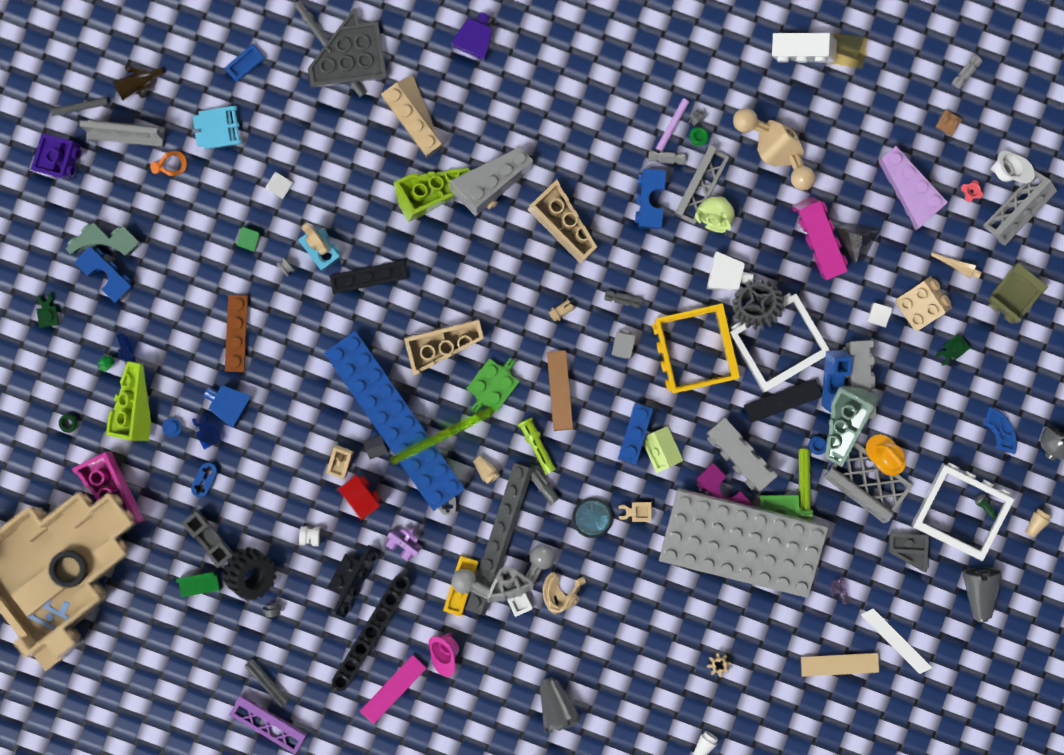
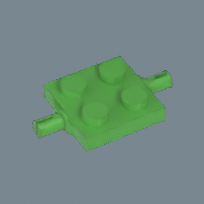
(493, 385)
(784, 504)

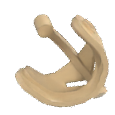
(552, 589)

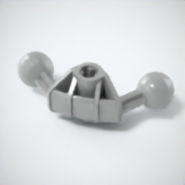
(508, 581)

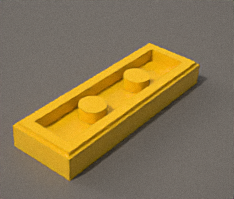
(456, 601)

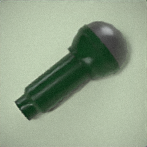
(982, 501)

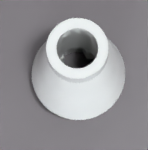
(706, 744)

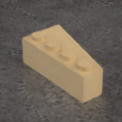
(438, 344)

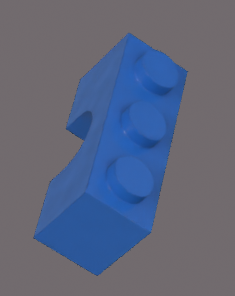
(650, 182)
(117, 286)
(837, 366)
(635, 433)

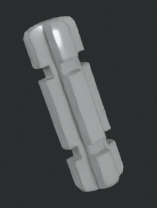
(967, 71)
(667, 157)

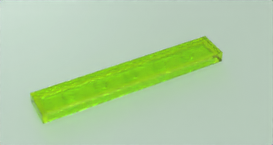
(441, 436)

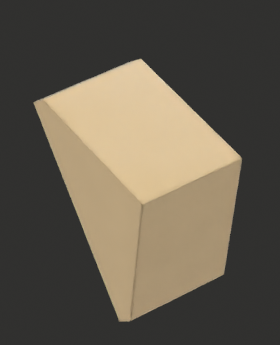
(339, 461)

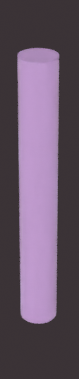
(672, 125)

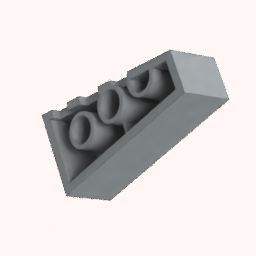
(741, 455)

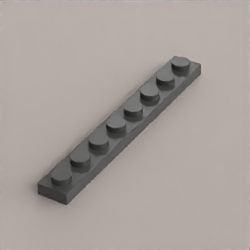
(500, 534)

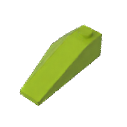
(425, 192)
(131, 411)

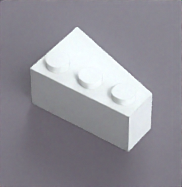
(804, 47)

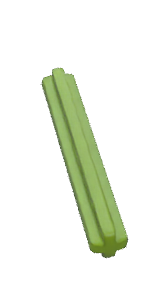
(804, 480)

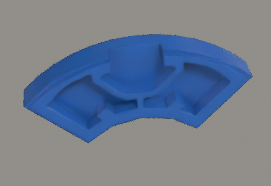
(1002, 430)

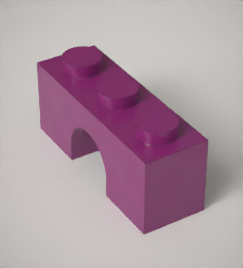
(710, 481)

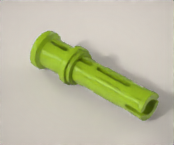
(532, 437)

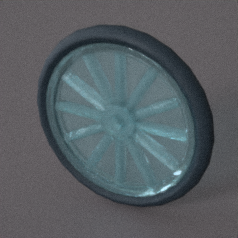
(592, 517)

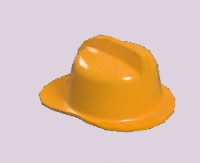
(886, 455)

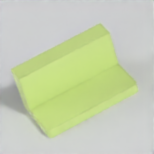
(662, 449)

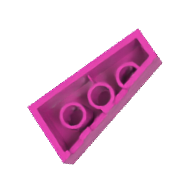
(821, 238)
(104, 476)

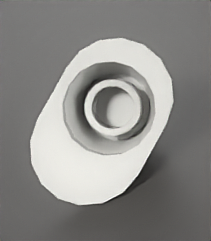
(1013, 167)

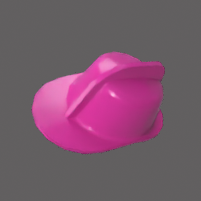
(443, 654)

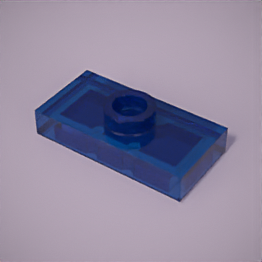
(125, 352)

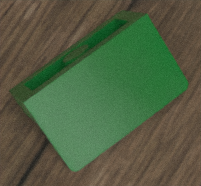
(199, 584)

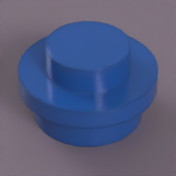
(171, 427)
(817, 445)

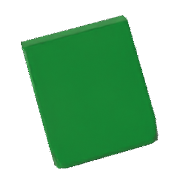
(248, 239)

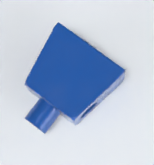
(227, 404)

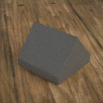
(375, 447)

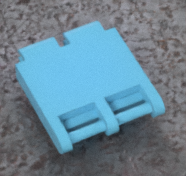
(216, 128)

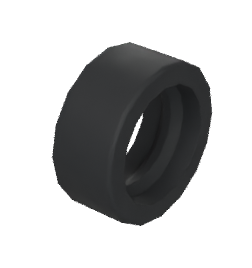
(83, 570)

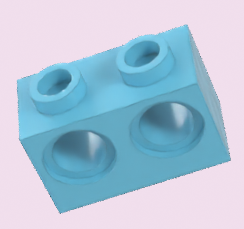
(316, 256)

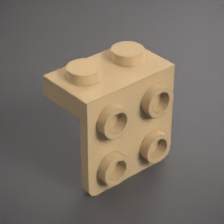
(923, 303)

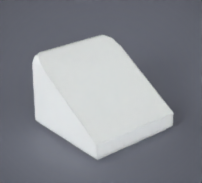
(279, 185)
(879, 314)

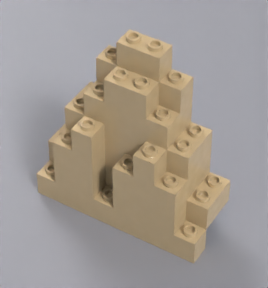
(25, 583)

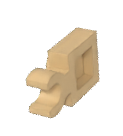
(640, 512)

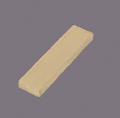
(839, 664)

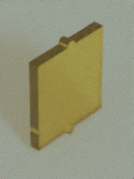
(850, 50)

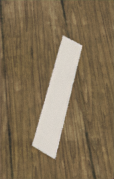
(896, 641)

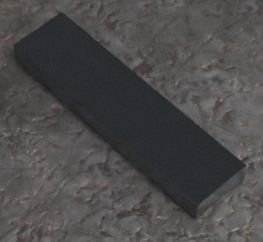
(368, 277)
(782, 401)

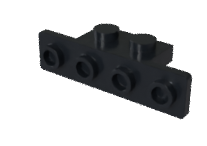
(350, 578)

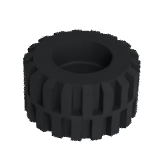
(260, 580)

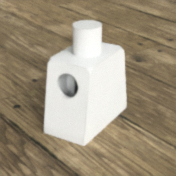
(727, 273)

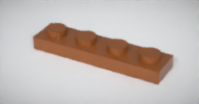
(236, 333)

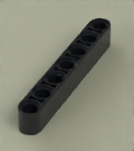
(368, 641)

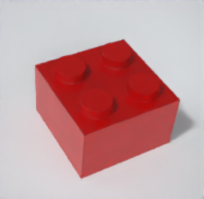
(360, 497)

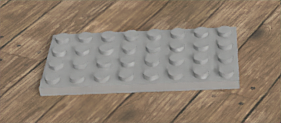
(743, 543)

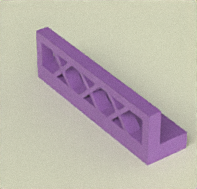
(271, 718)

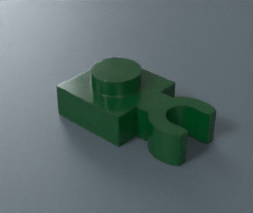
(47, 314)
(954, 348)

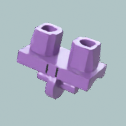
(406, 540)

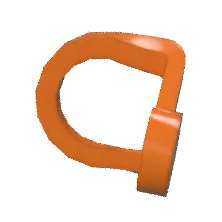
(156, 166)

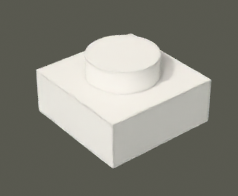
(520, 604)

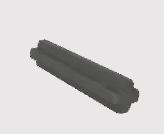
(266, 683)

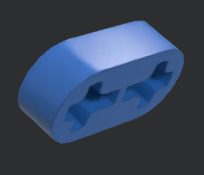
(200, 477)

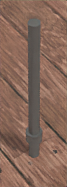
(308, 18)

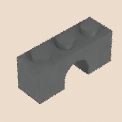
(207, 536)

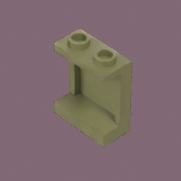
(1016, 293)

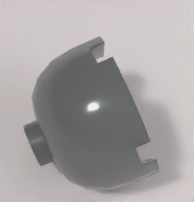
(1052, 443)

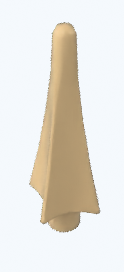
(964, 268)

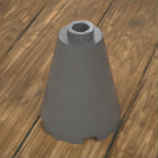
(982, 591)
(556, 707)

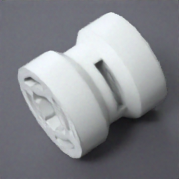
(309, 536)

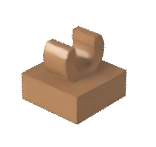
(948, 123)

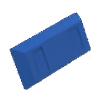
(244, 62)

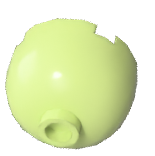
(716, 213)

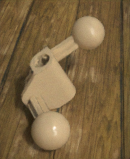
(777, 146)

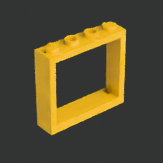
(726, 341)

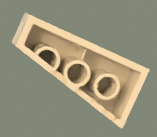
(563, 222)

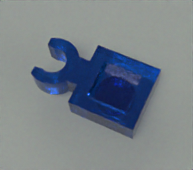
(207, 434)

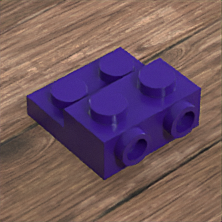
(56, 157)

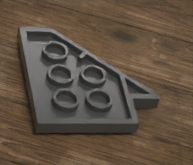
(349, 55)

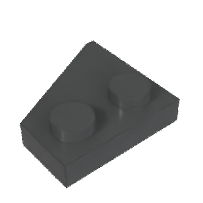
(910, 548)

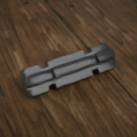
(622, 299)

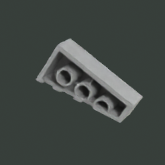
(486, 183)
(861, 367)

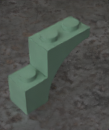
(93, 235)

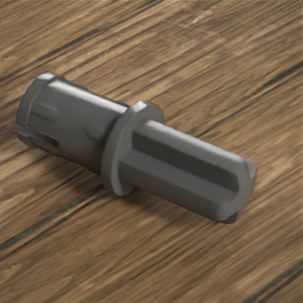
(544, 487)

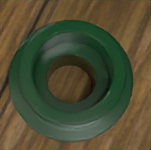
(62, 423)

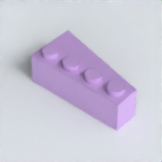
(911, 187)

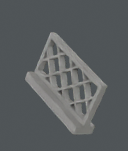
(123, 133)
(862, 497)

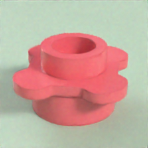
(974, 185)

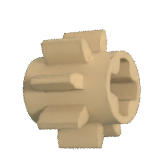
(713, 666)

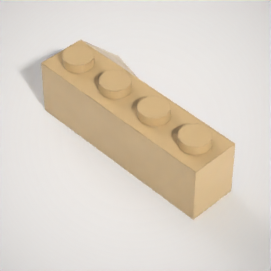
(411, 111)

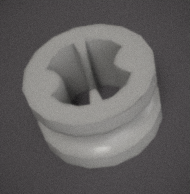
(285, 267)

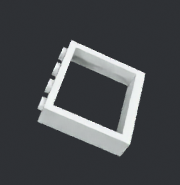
(738, 328)
(969, 478)

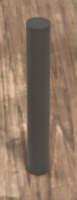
(79, 106)

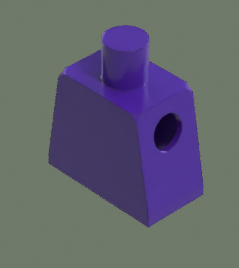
(474, 37)

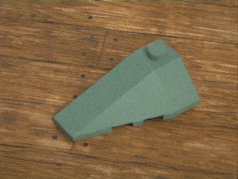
(848, 417)

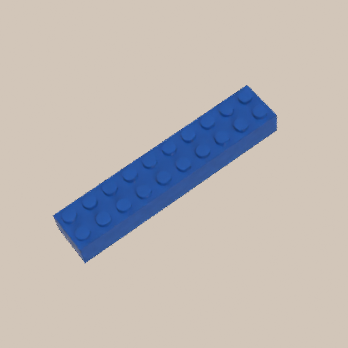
(393, 419)

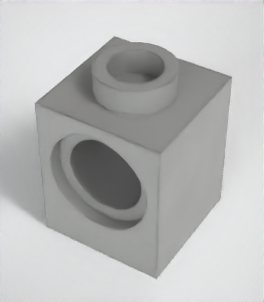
(623, 344)

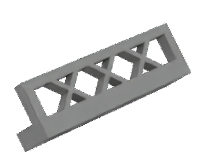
(698, 178)
(1023, 210)

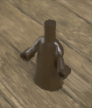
(137, 82)

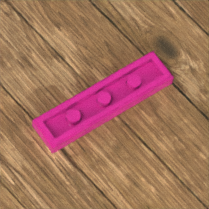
(393, 689)

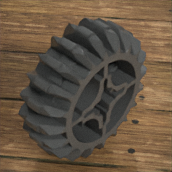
(770, 295)

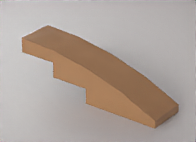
(559, 390)

